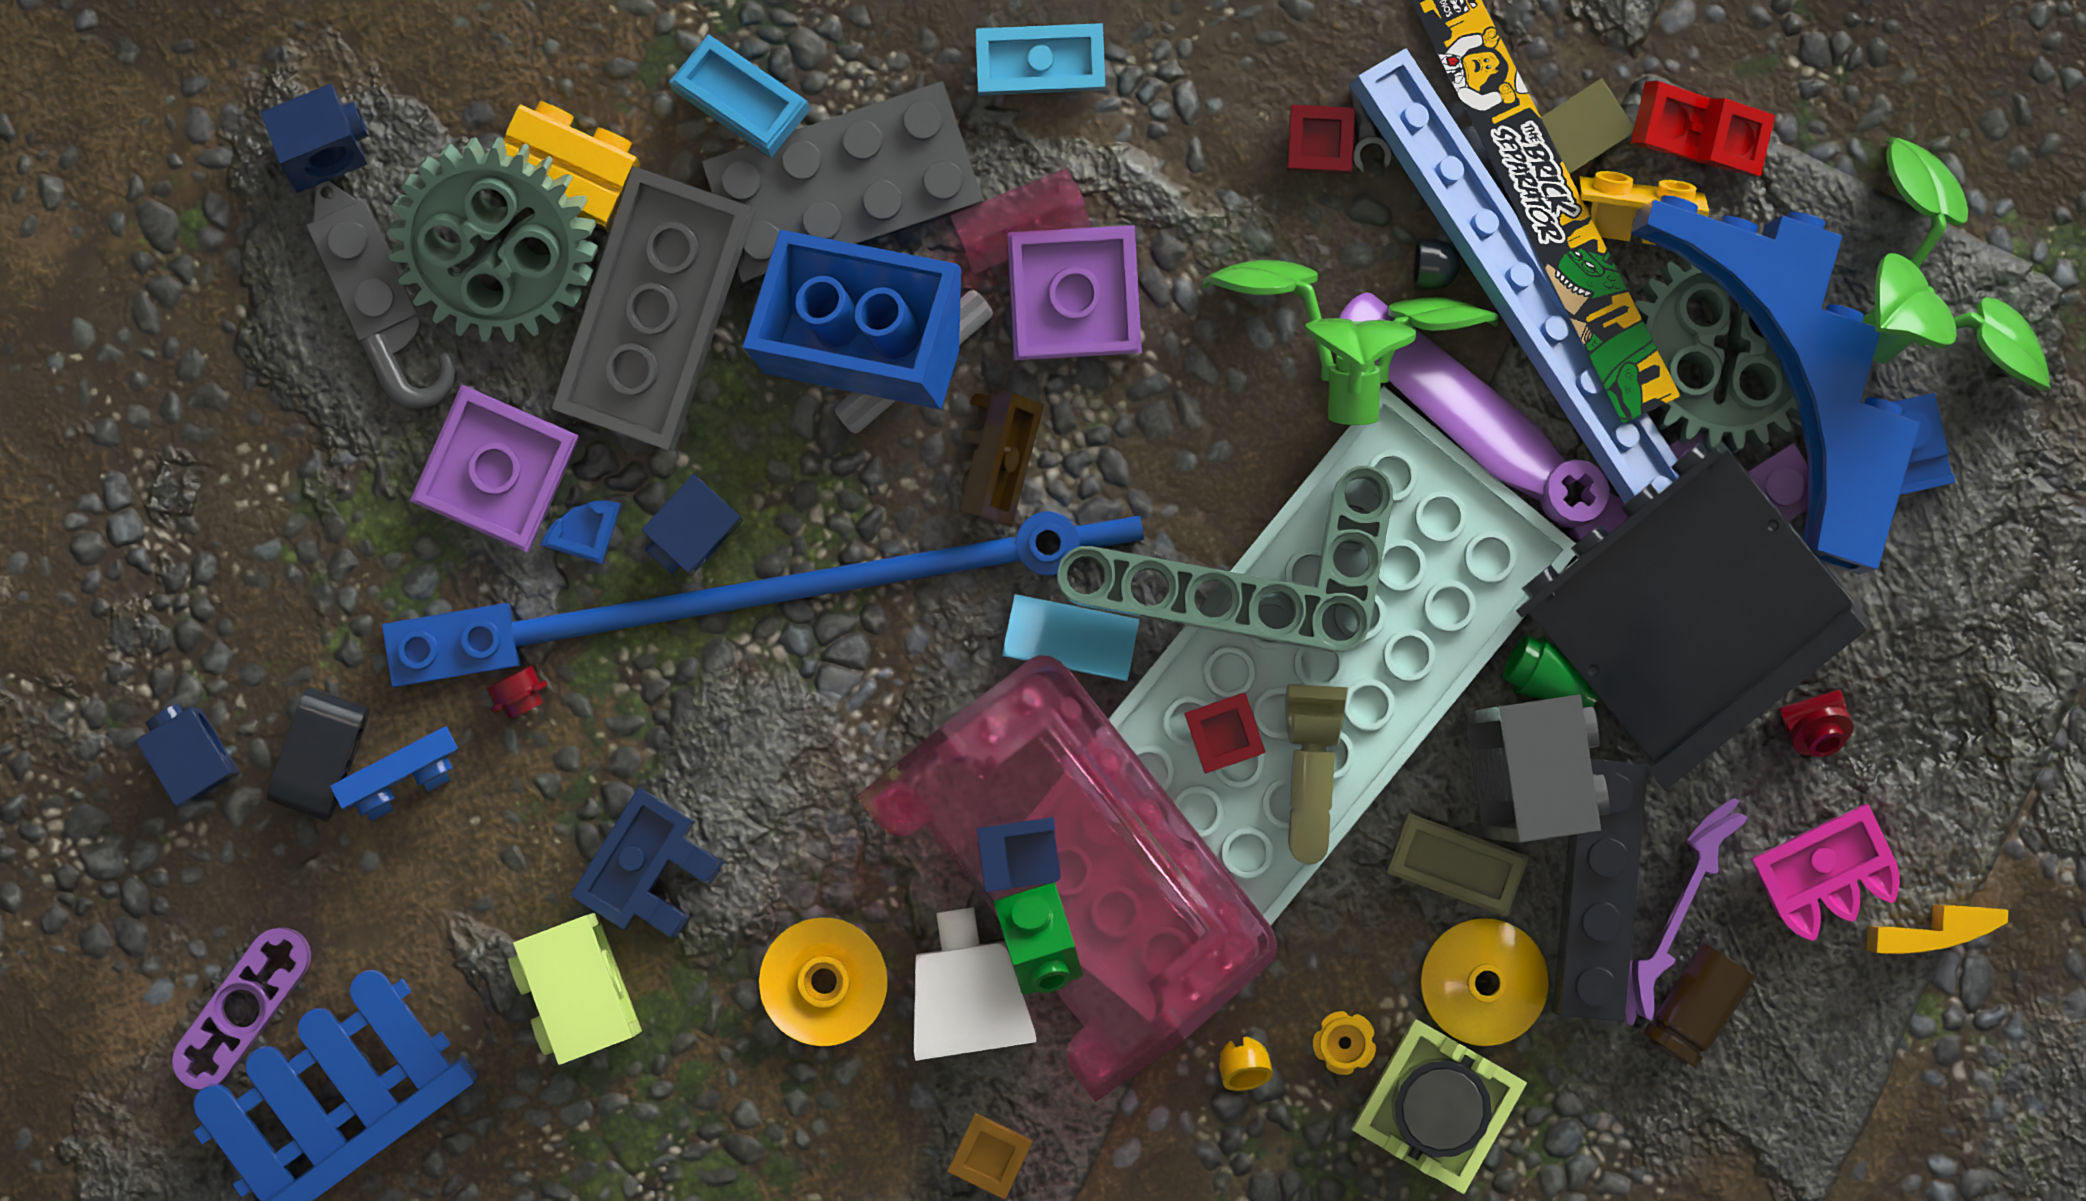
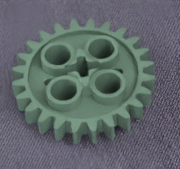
(531, 282)
(1682, 339)

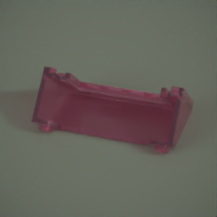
(1143, 894)

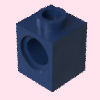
(316, 137)
(690, 527)
(186, 754)

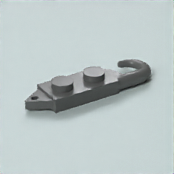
(371, 294)

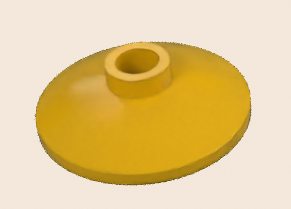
(1451, 974)
(798, 1006)

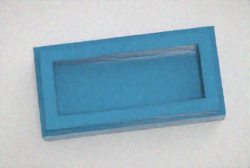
(739, 95)

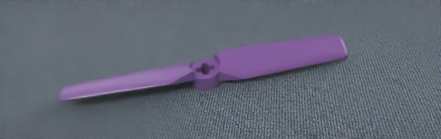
(1494, 430)

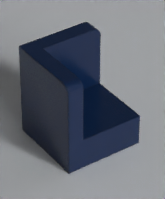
(1018, 854)

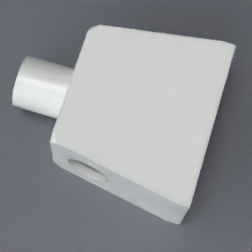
(967, 993)

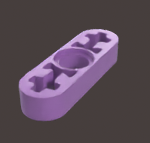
(257, 960)

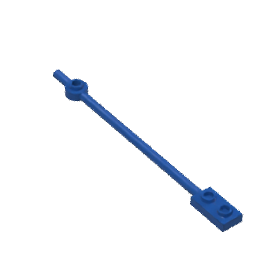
(489, 639)

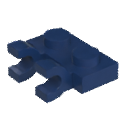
(633, 860)

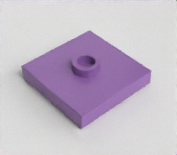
(1073, 292)
(495, 468)

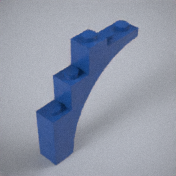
(1781, 281)

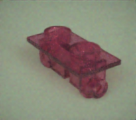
(1037, 206)

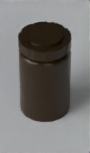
(1699, 1005)

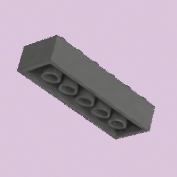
(1536, 769)

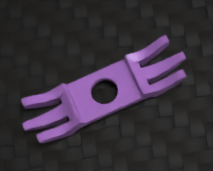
(1705, 844)

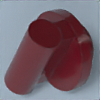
(1818, 724)

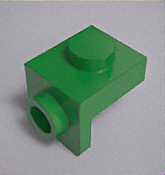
(1038, 939)

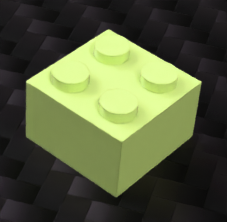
(574, 989)

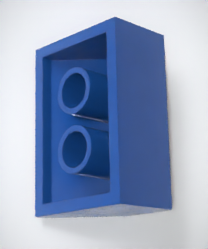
(857, 319)

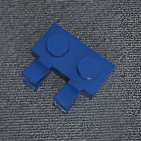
(371, 786)

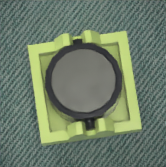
(1438, 1106)

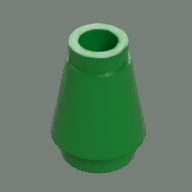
(1544, 672)

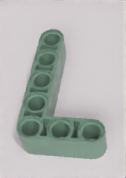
(1248, 590)

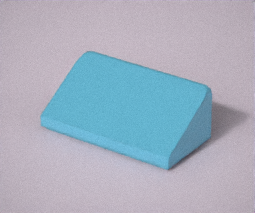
(1076, 636)

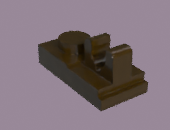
(1002, 459)

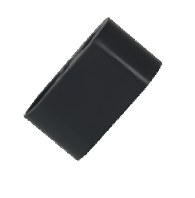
(317, 753)

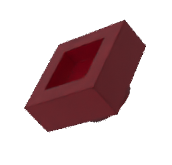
(1320, 139)
(1224, 733)

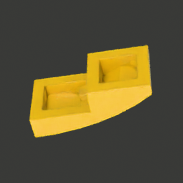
(1949, 928)

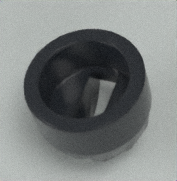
(1434, 264)

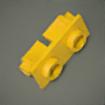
(1616, 199)

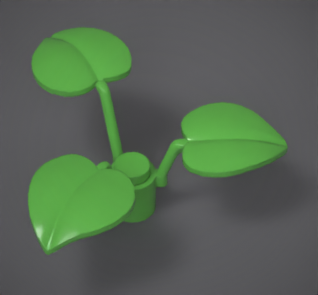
(1911, 310)
(1358, 344)

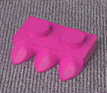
(1827, 867)

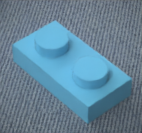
(1040, 59)

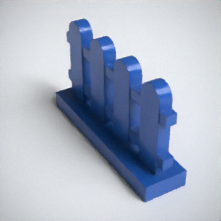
(356, 1080)

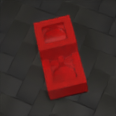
(1702, 128)

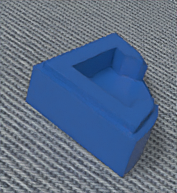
(584, 530)

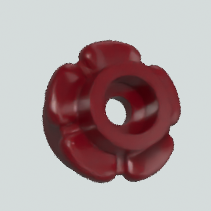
(517, 692)

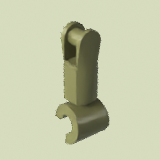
(1315, 722)

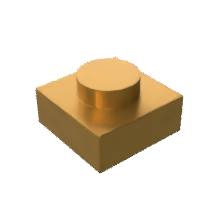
(990, 1155)

